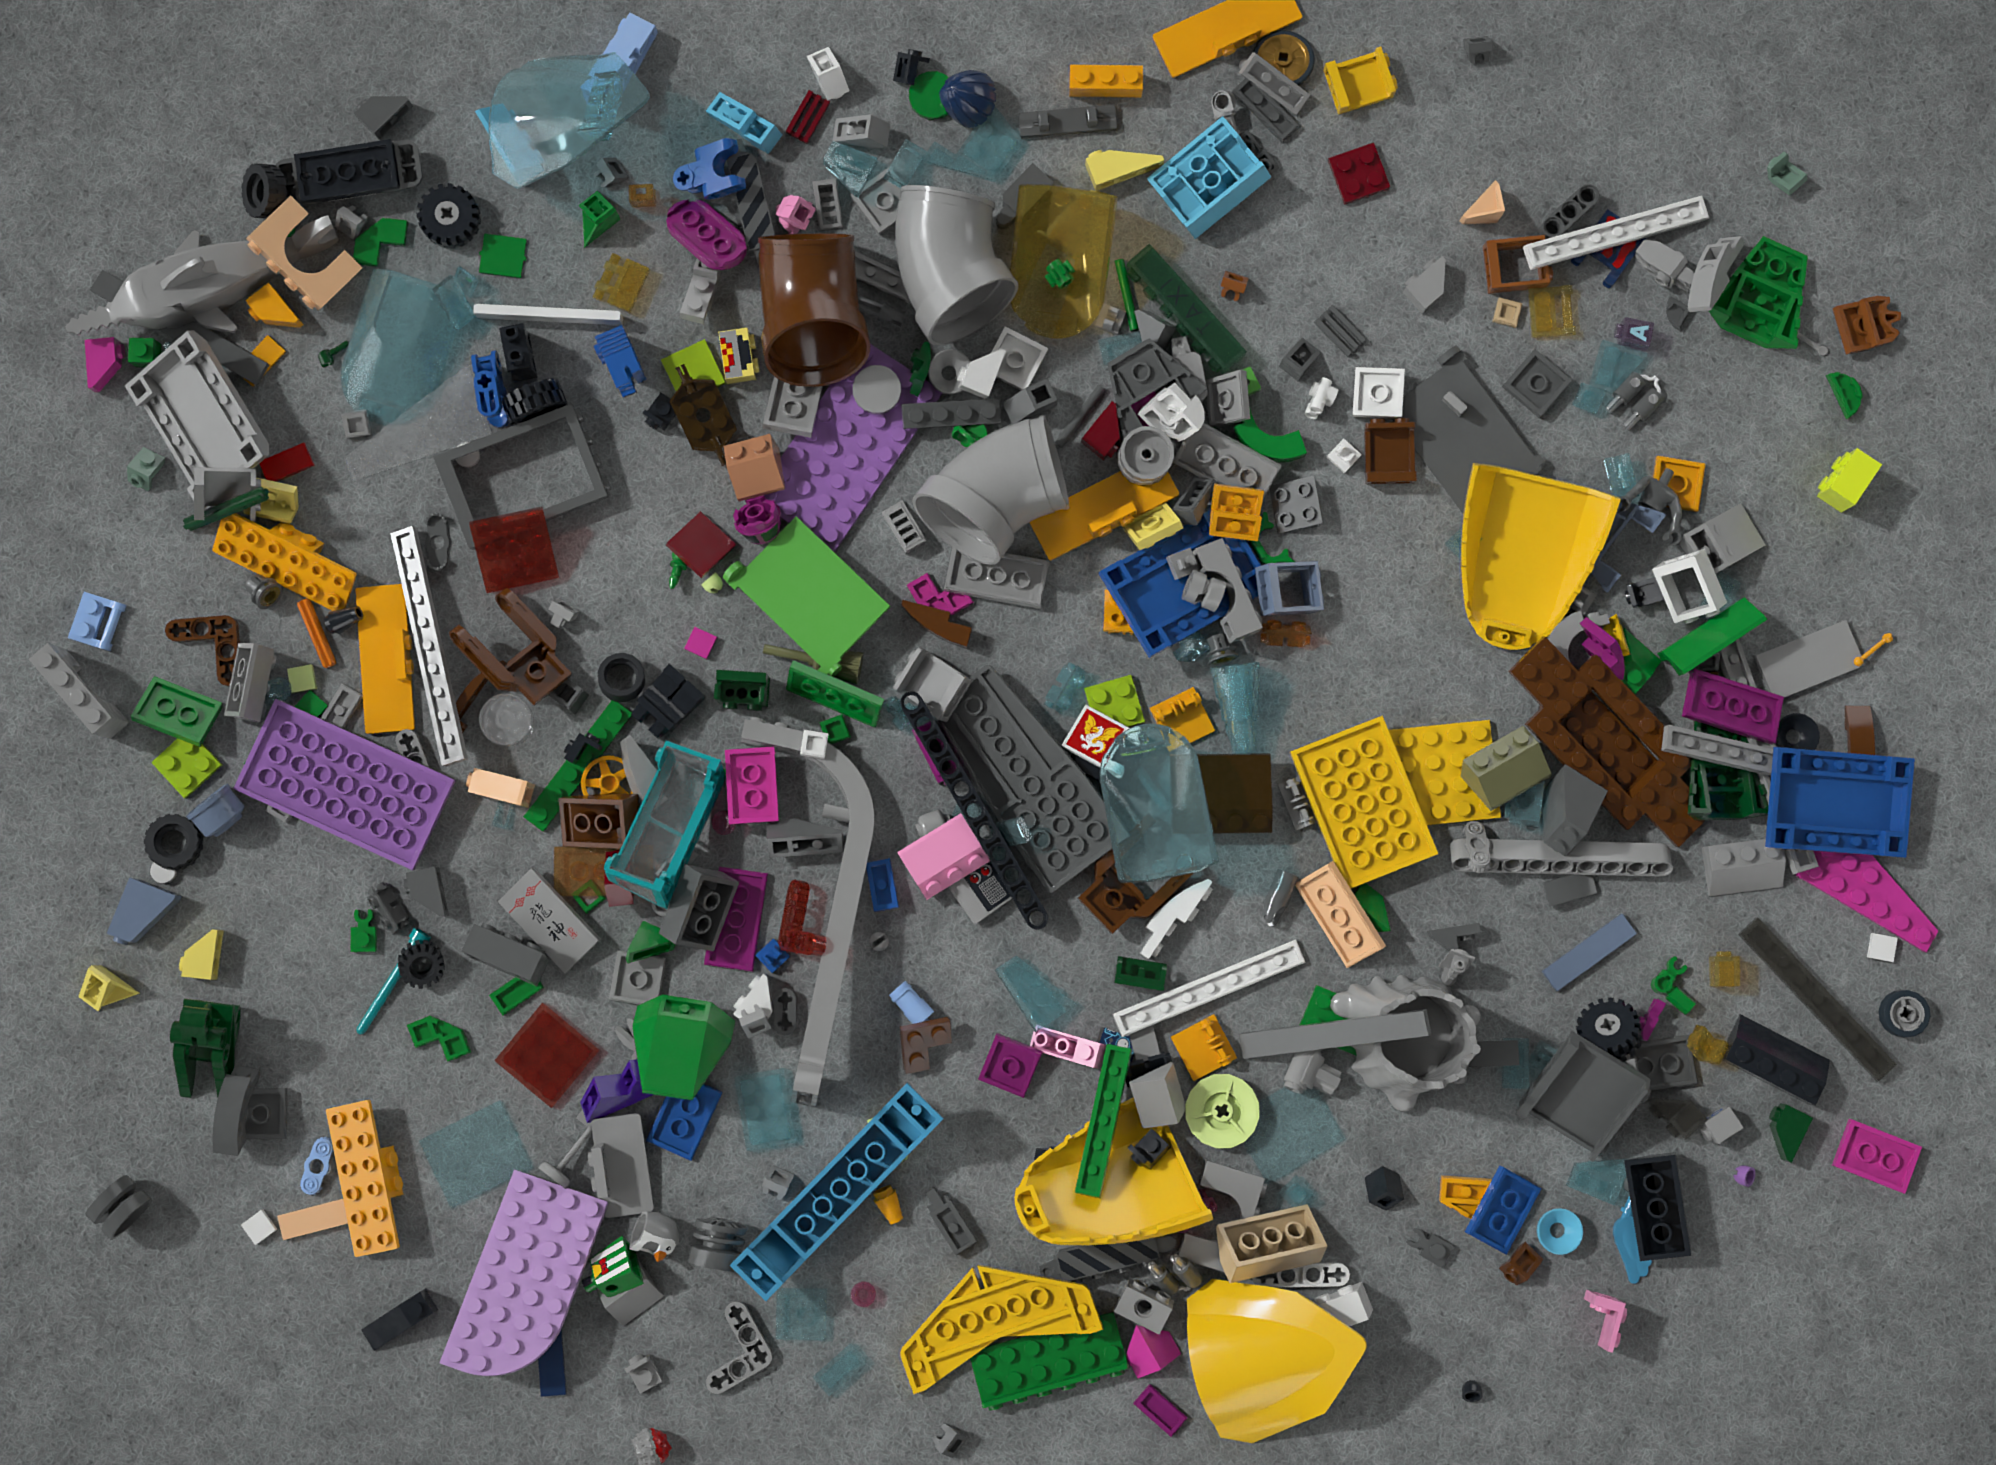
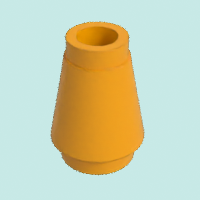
(888, 1203)

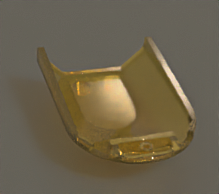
(1068, 226)

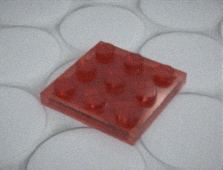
(514, 549)
(547, 1055)

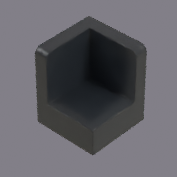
(1384, 1188)

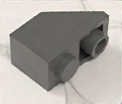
(1031, 401)

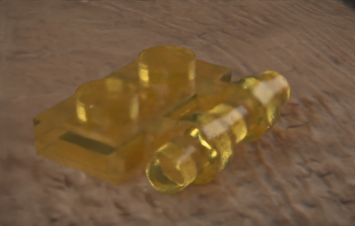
(628, 284)

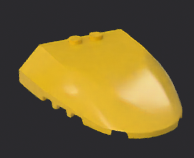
(1533, 551)
(1134, 1199)

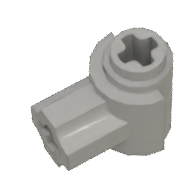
(1310, 1072)

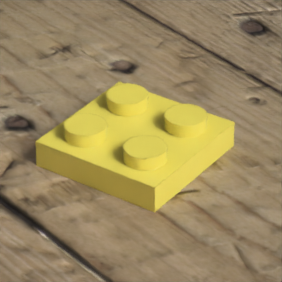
(1153, 526)

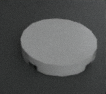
(876, 389)

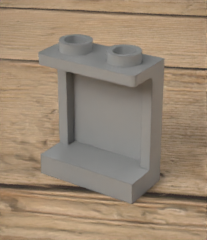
(934, 681)

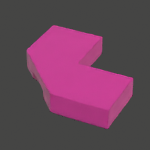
(926, 593)

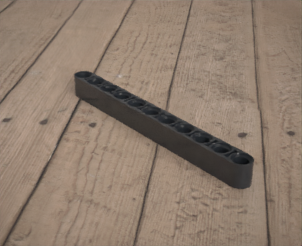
(975, 822)

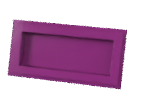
(1160, 1410)

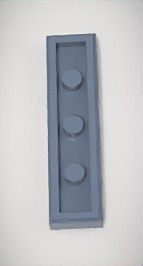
(1589, 952)

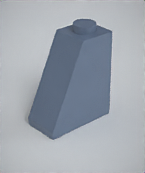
(140, 910)

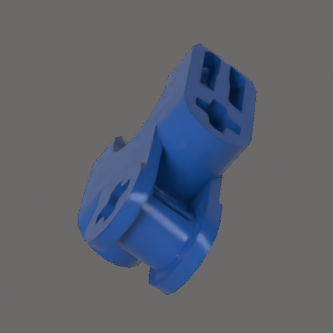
(708, 171)
(490, 388)

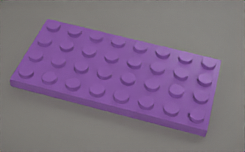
(847, 456)
(344, 784)

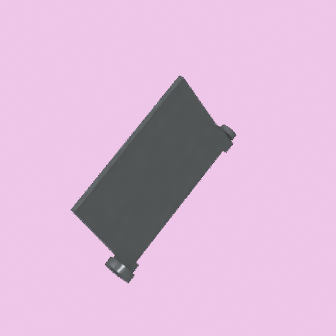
(1454, 442)

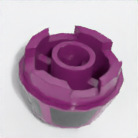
(758, 520)

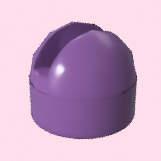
(1745, 1175)

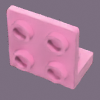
(1615, 1315)

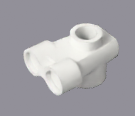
(1322, 395)

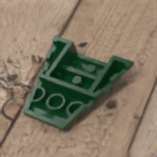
(1722, 790)

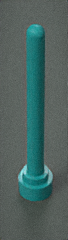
(385, 991)

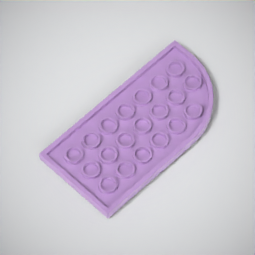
(524, 1277)

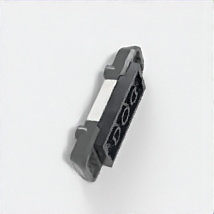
(352, 171)

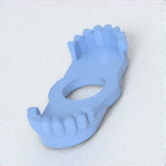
(311, 1181)

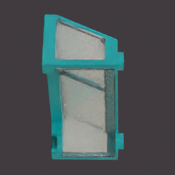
(667, 824)

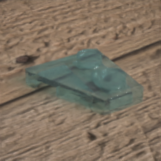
(849, 166)

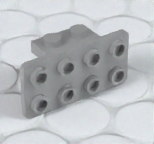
(621, 1165)

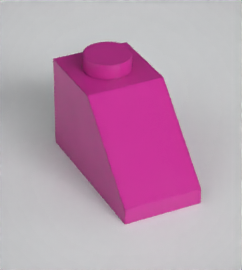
(102, 361)

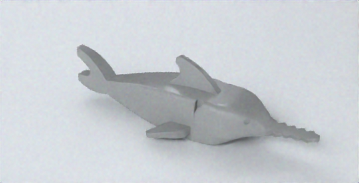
(199, 283)

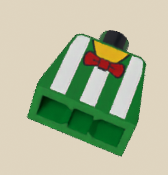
(614, 1269)

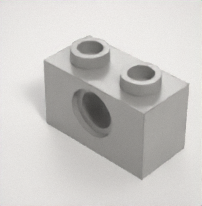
(1150, 1318)

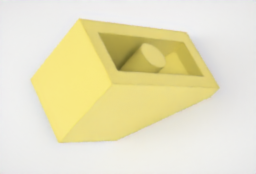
(203, 957)

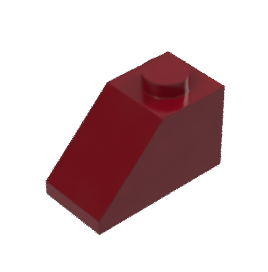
(1103, 434)

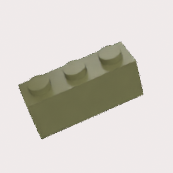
(1505, 768)

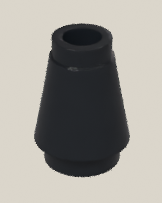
(342, 619)

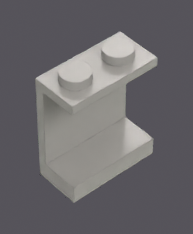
(222, 484)

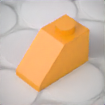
(271, 308)

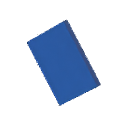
(684, 1122)
(1503, 1210)

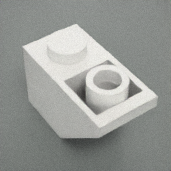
(759, 994)

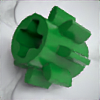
(1059, 273)

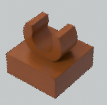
(1233, 282)

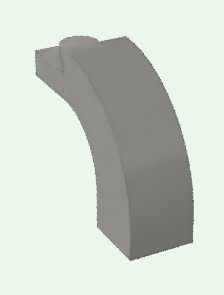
(1569, 627)

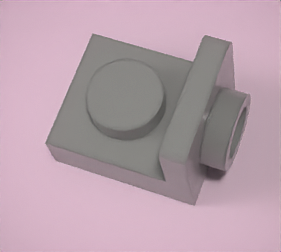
(643, 1372)

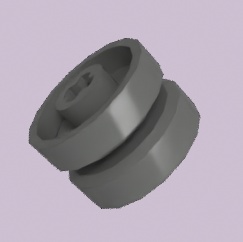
(118, 1207)

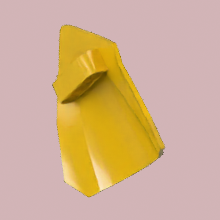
(1266, 1357)

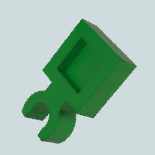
(363, 937)

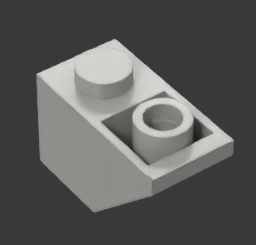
(1427, 287)

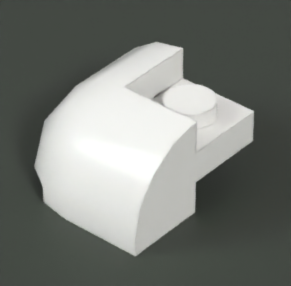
(1174, 413)

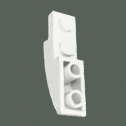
(1179, 907)

